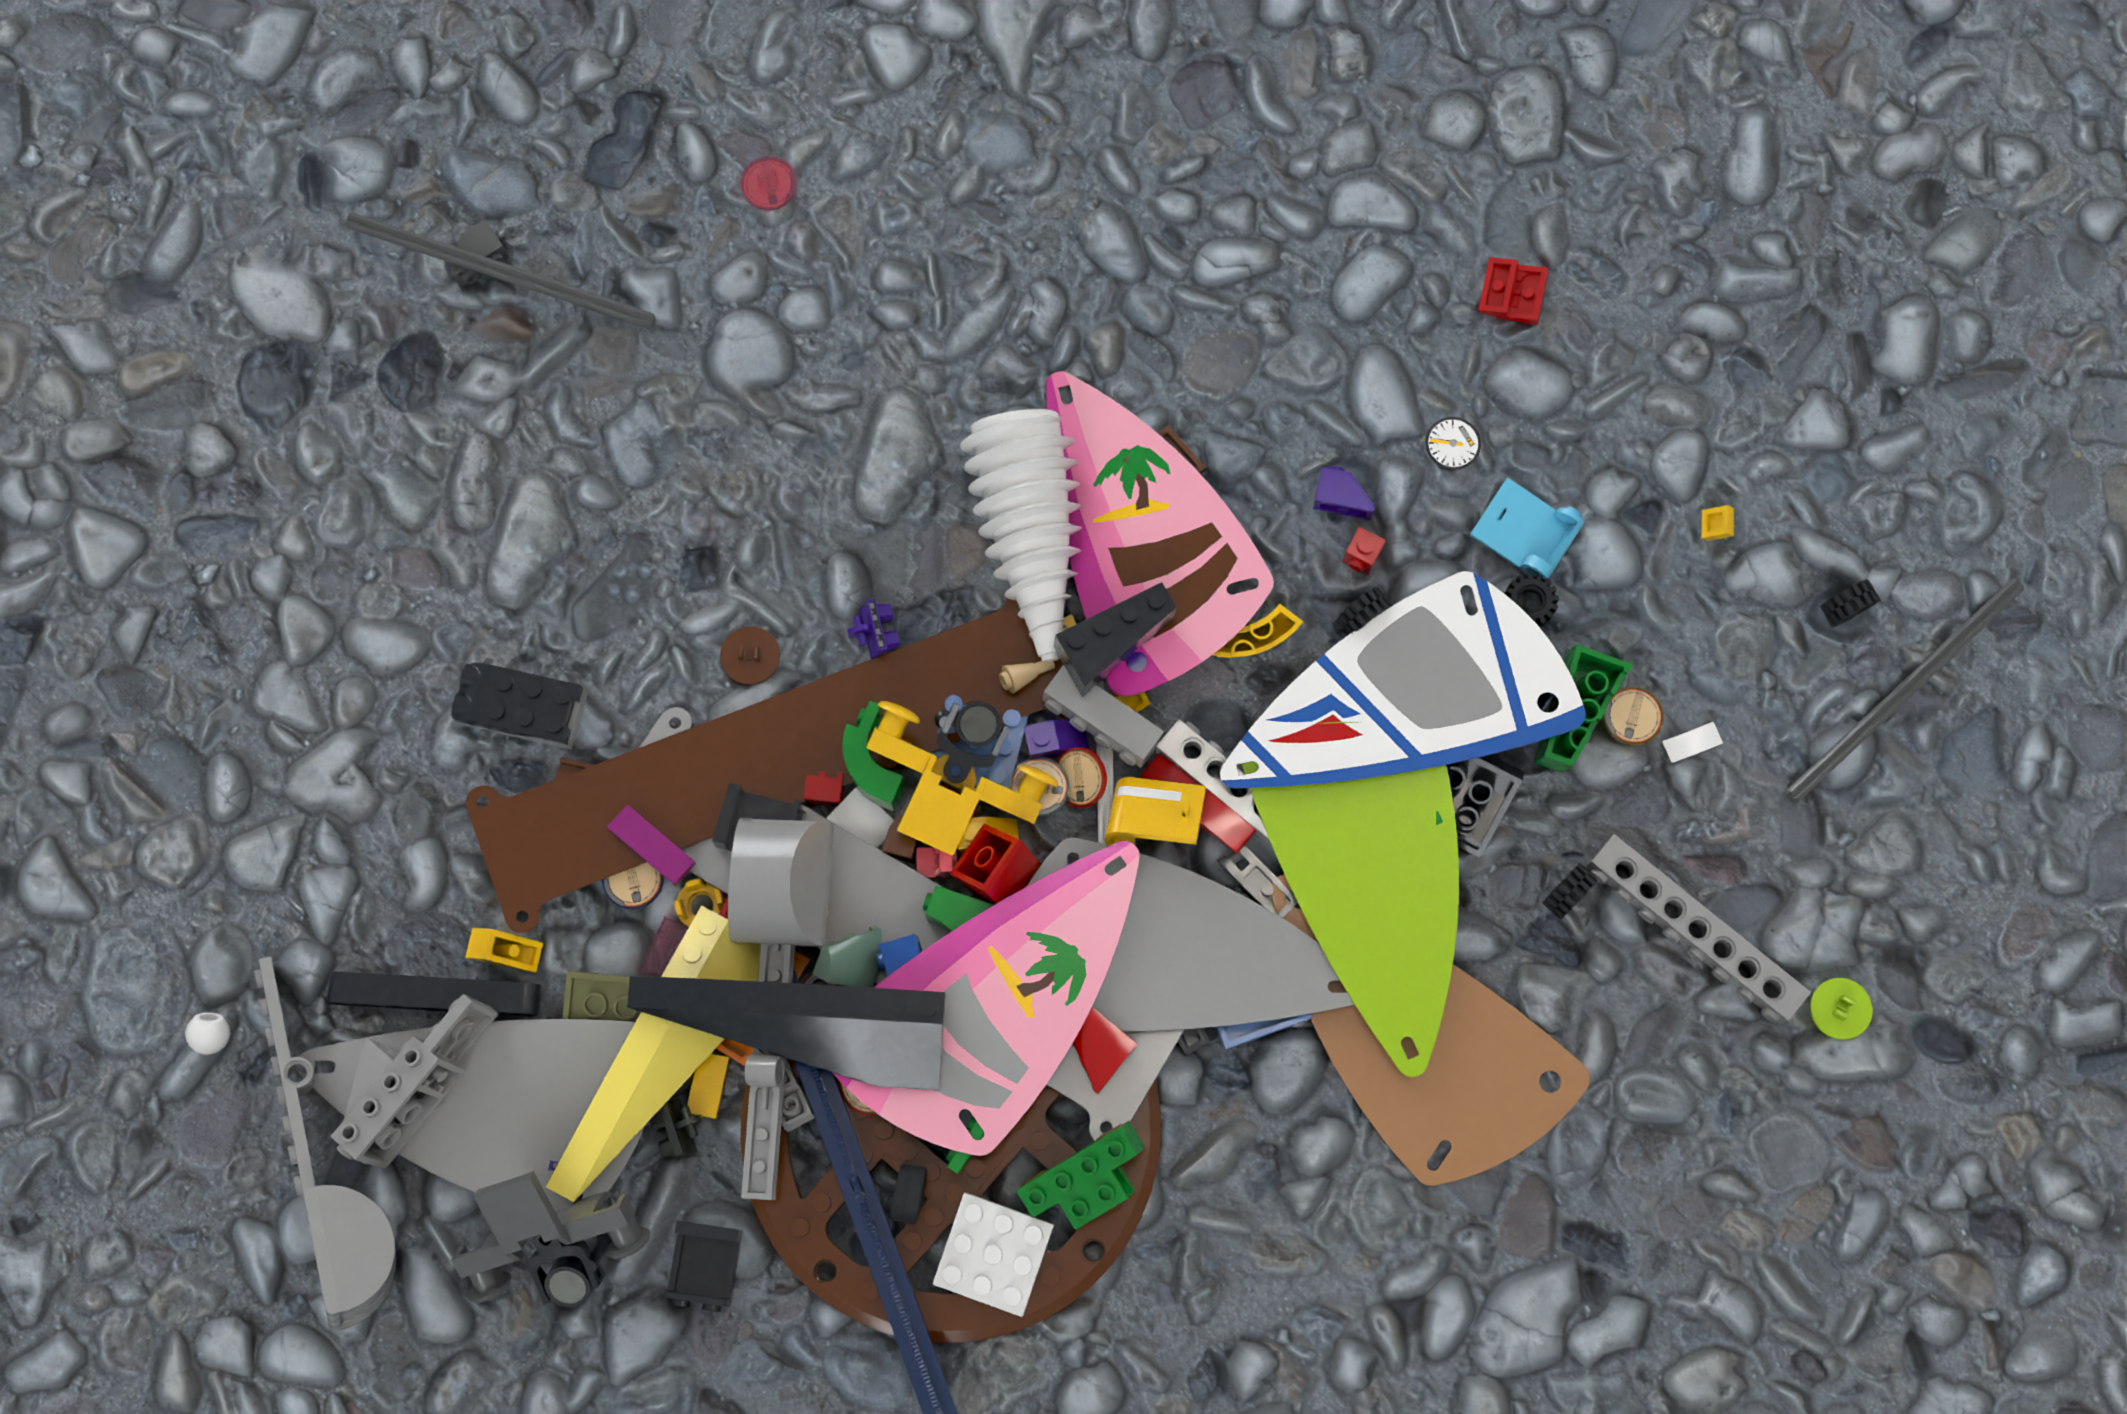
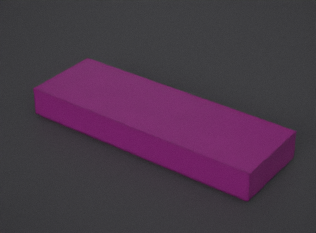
(651, 845)

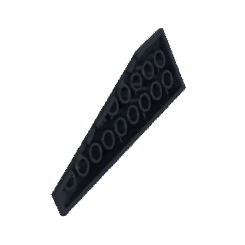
(846, 1030)

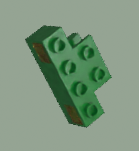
(1087, 1180)

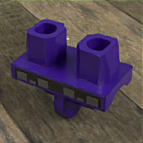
(869, 628)

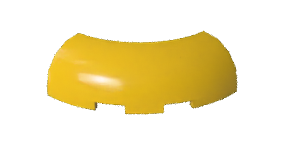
(1262, 634)

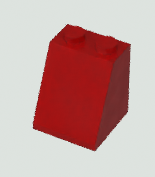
(995, 865)

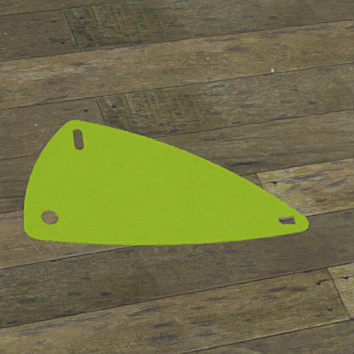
(1376, 892)

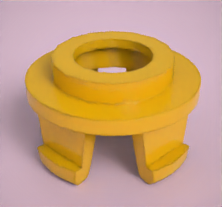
(693, 889)

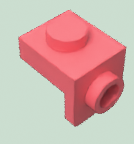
(934, 862)

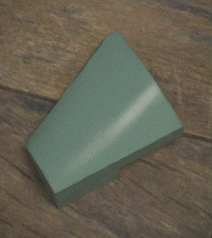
(851, 959)

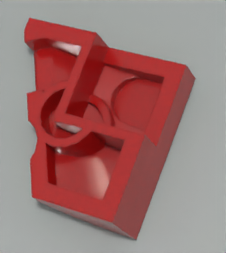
(1101, 1048)

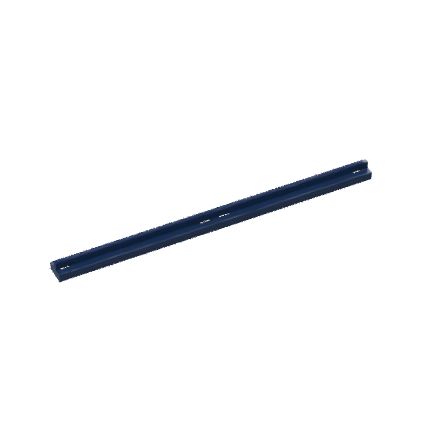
(877, 1239)

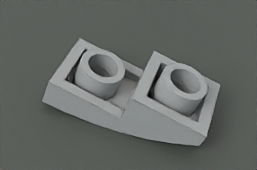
(795, 1104)

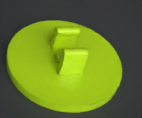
(1841, 1008)

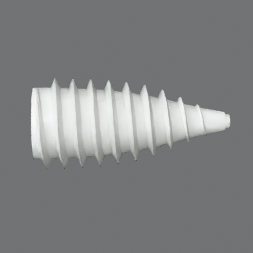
(1027, 511)

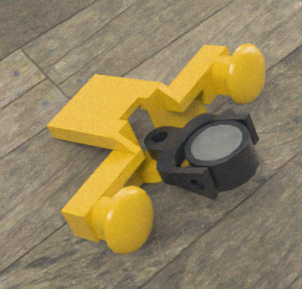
(935, 812)

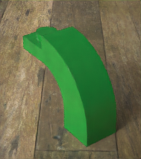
(872, 780)

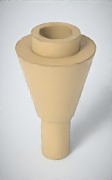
(1018, 675)

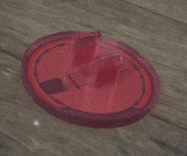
(768, 183)

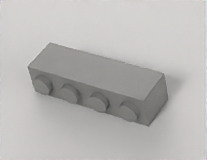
(1104, 718)

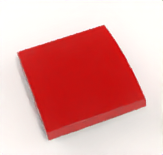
(1513, 291)

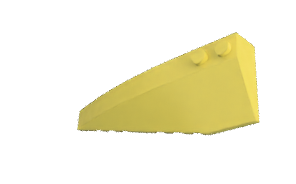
(653, 1058)

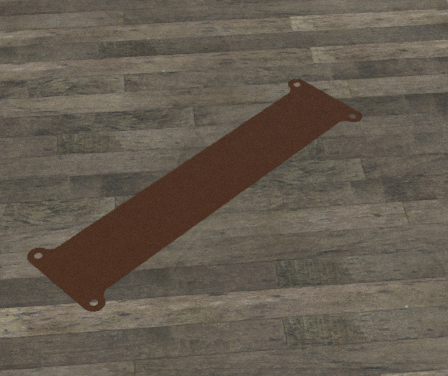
(559, 834)

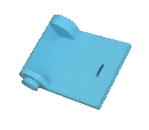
(1530, 530)

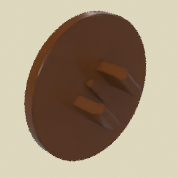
(750, 655)

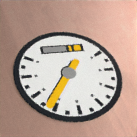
(1453, 443)

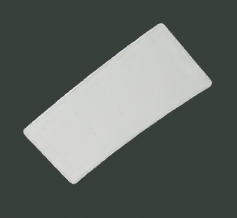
(1692, 742)

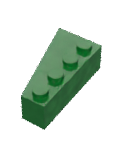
(1597, 681)

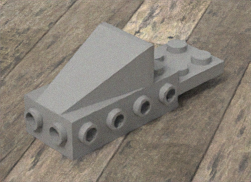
(391, 1080)

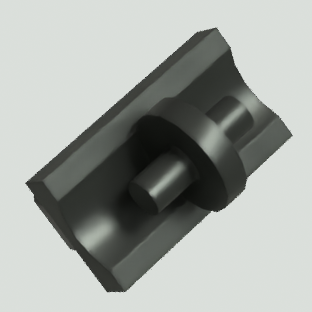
(679, 1127)

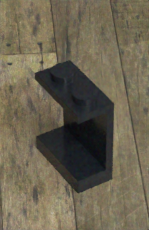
(747, 805)

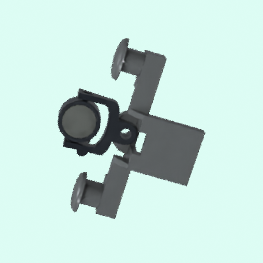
(522, 1212)

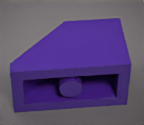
(1341, 494)
(1053, 738)

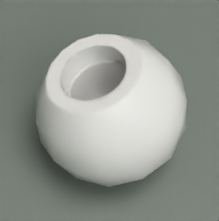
(207, 1033)

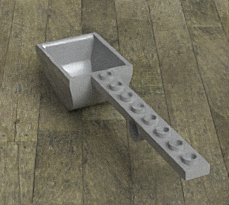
(780, 902)
(347, 1228)

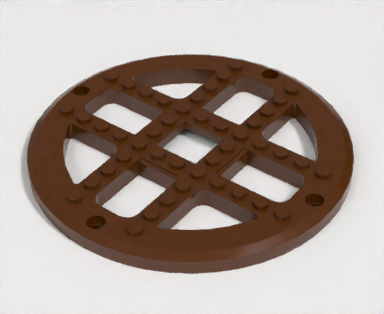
(801, 1225)

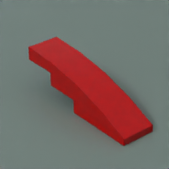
(1216, 816)

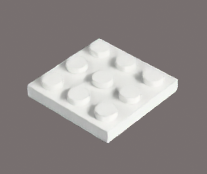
(993, 1254)

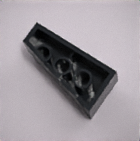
(1110, 637)

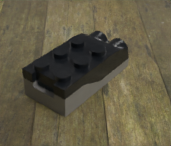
(519, 704)

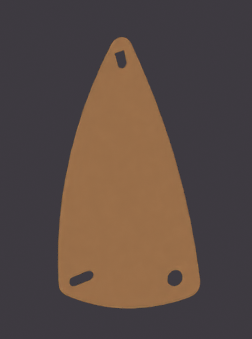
(1477, 1084)

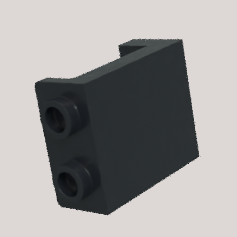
(703, 1265)

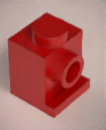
(824, 790)

